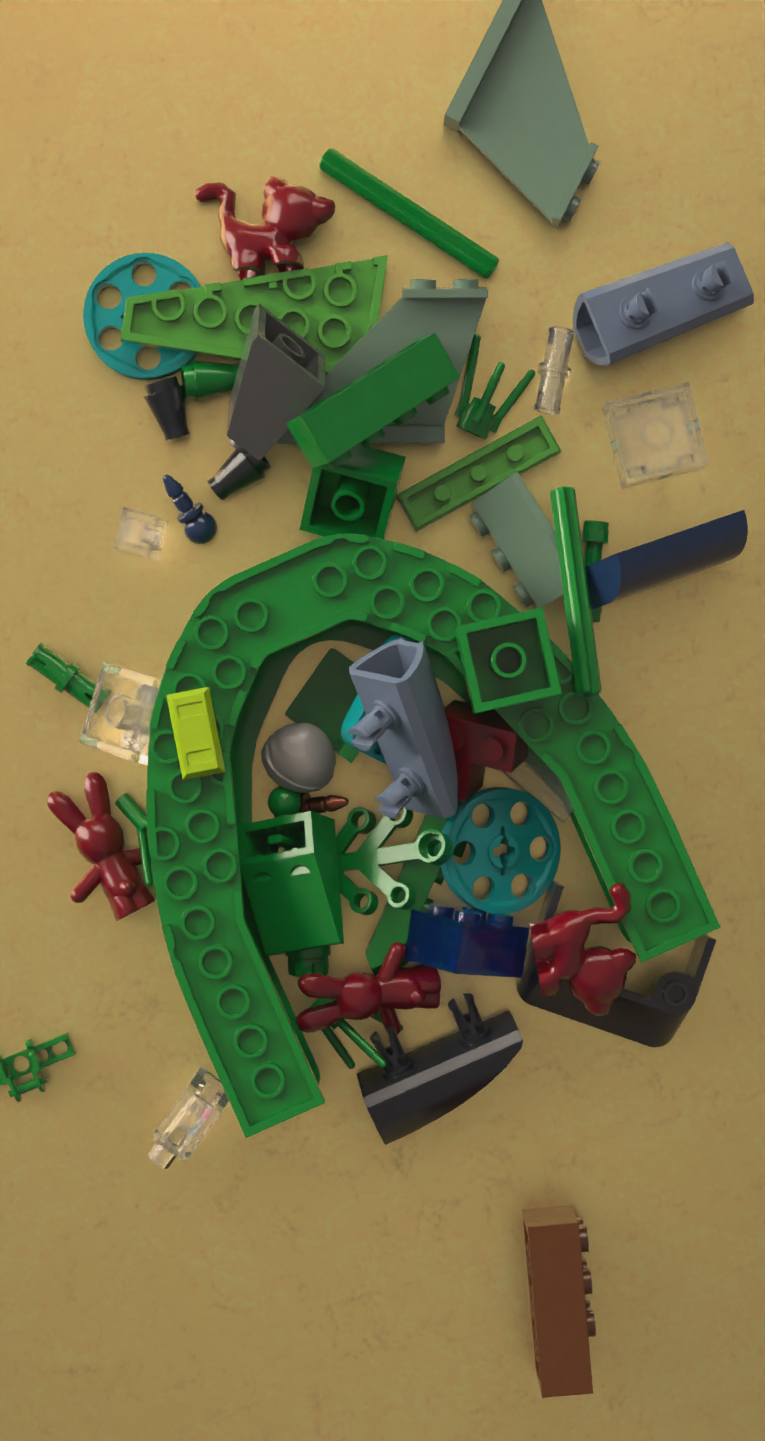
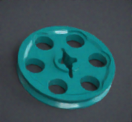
(97, 319)
(515, 861)

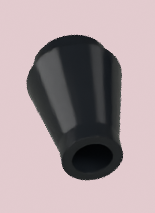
(168, 406)
(237, 473)

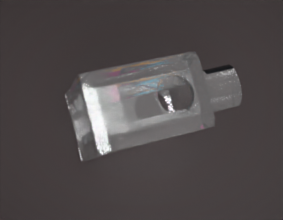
(188, 1119)

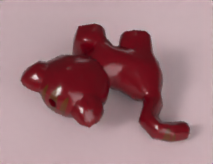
(288, 217)
(593, 973)

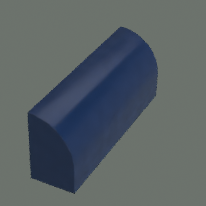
(666, 559)

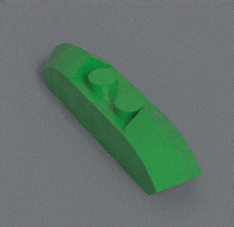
(419, 875)

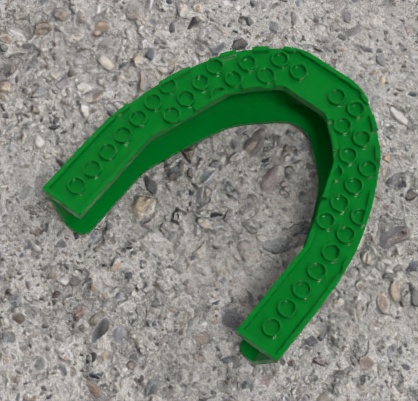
(241, 648)

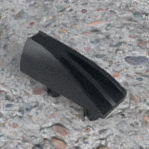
(437, 1076)

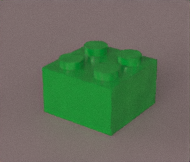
(354, 495)
(507, 660)

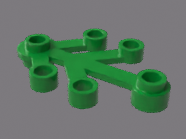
(372, 856)

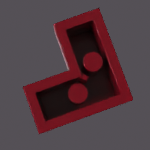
(481, 742)

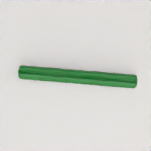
(408, 212)
(575, 592)

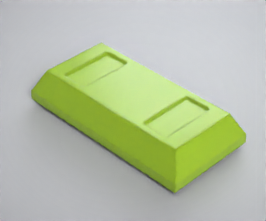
(195, 733)

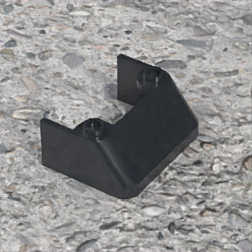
(632, 1016)

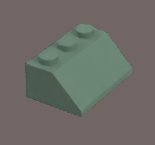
(522, 540)

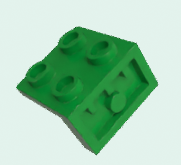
(327, 700)

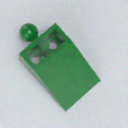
(296, 889)

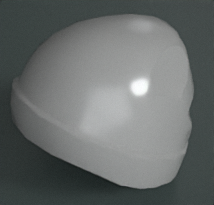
(299, 758)

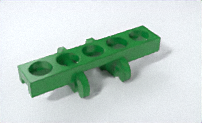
(35, 1065)

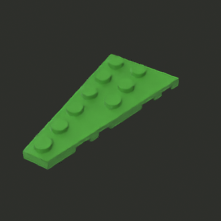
(322, 304)

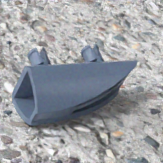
(660, 304)
(410, 727)

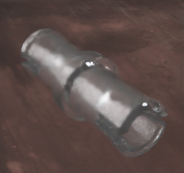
(554, 370)

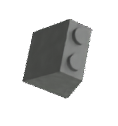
(272, 385)

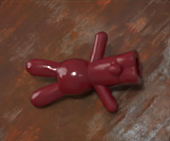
(102, 844)
(363, 994)

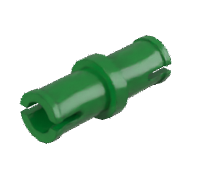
(64, 675)

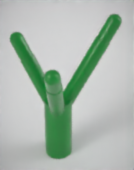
(139, 820)

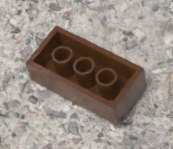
(557, 1299)

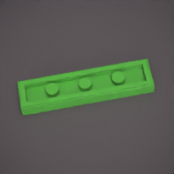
(478, 473)

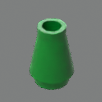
(207, 379)

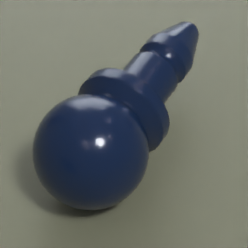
(198, 525)

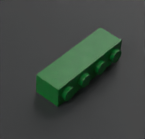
(373, 401)

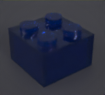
(467, 941)

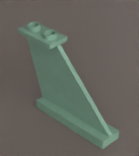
(523, 111)
(418, 313)

